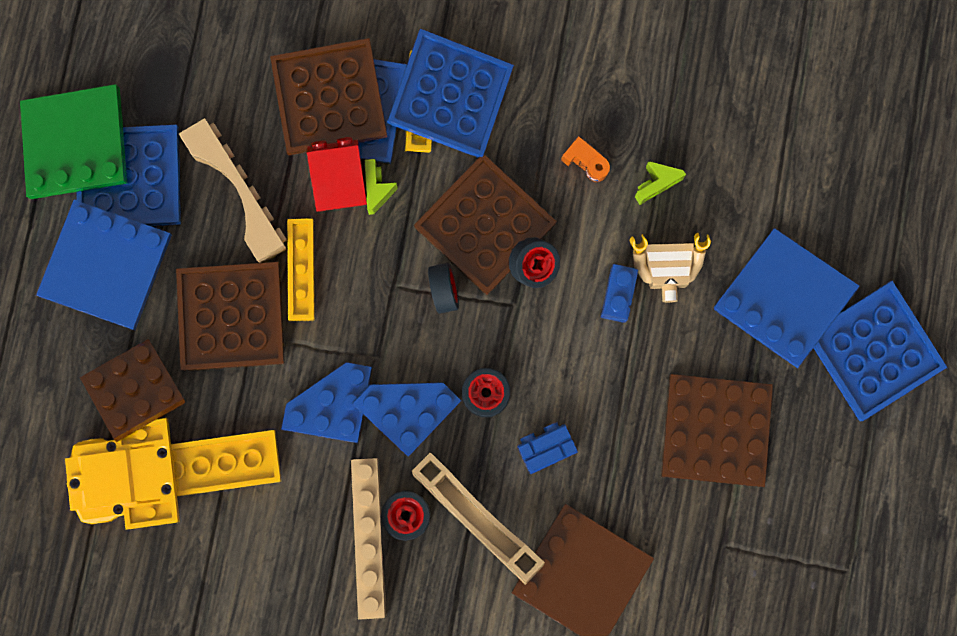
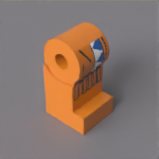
(588, 159)

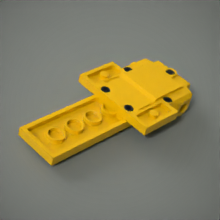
(147, 473)

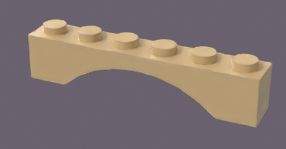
(206, 148)
(477, 519)
(368, 538)

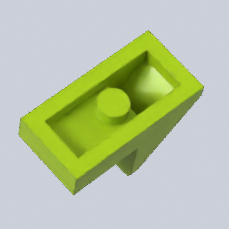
(663, 177)
(376, 193)

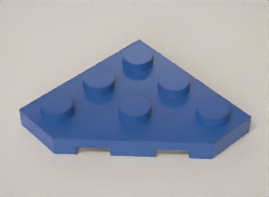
(328, 407)
(406, 410)

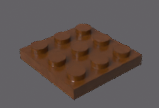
(132, 390)

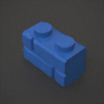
(619, 293)
(547, 448)

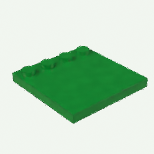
(73, 142)

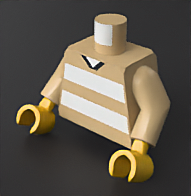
(669, 264)

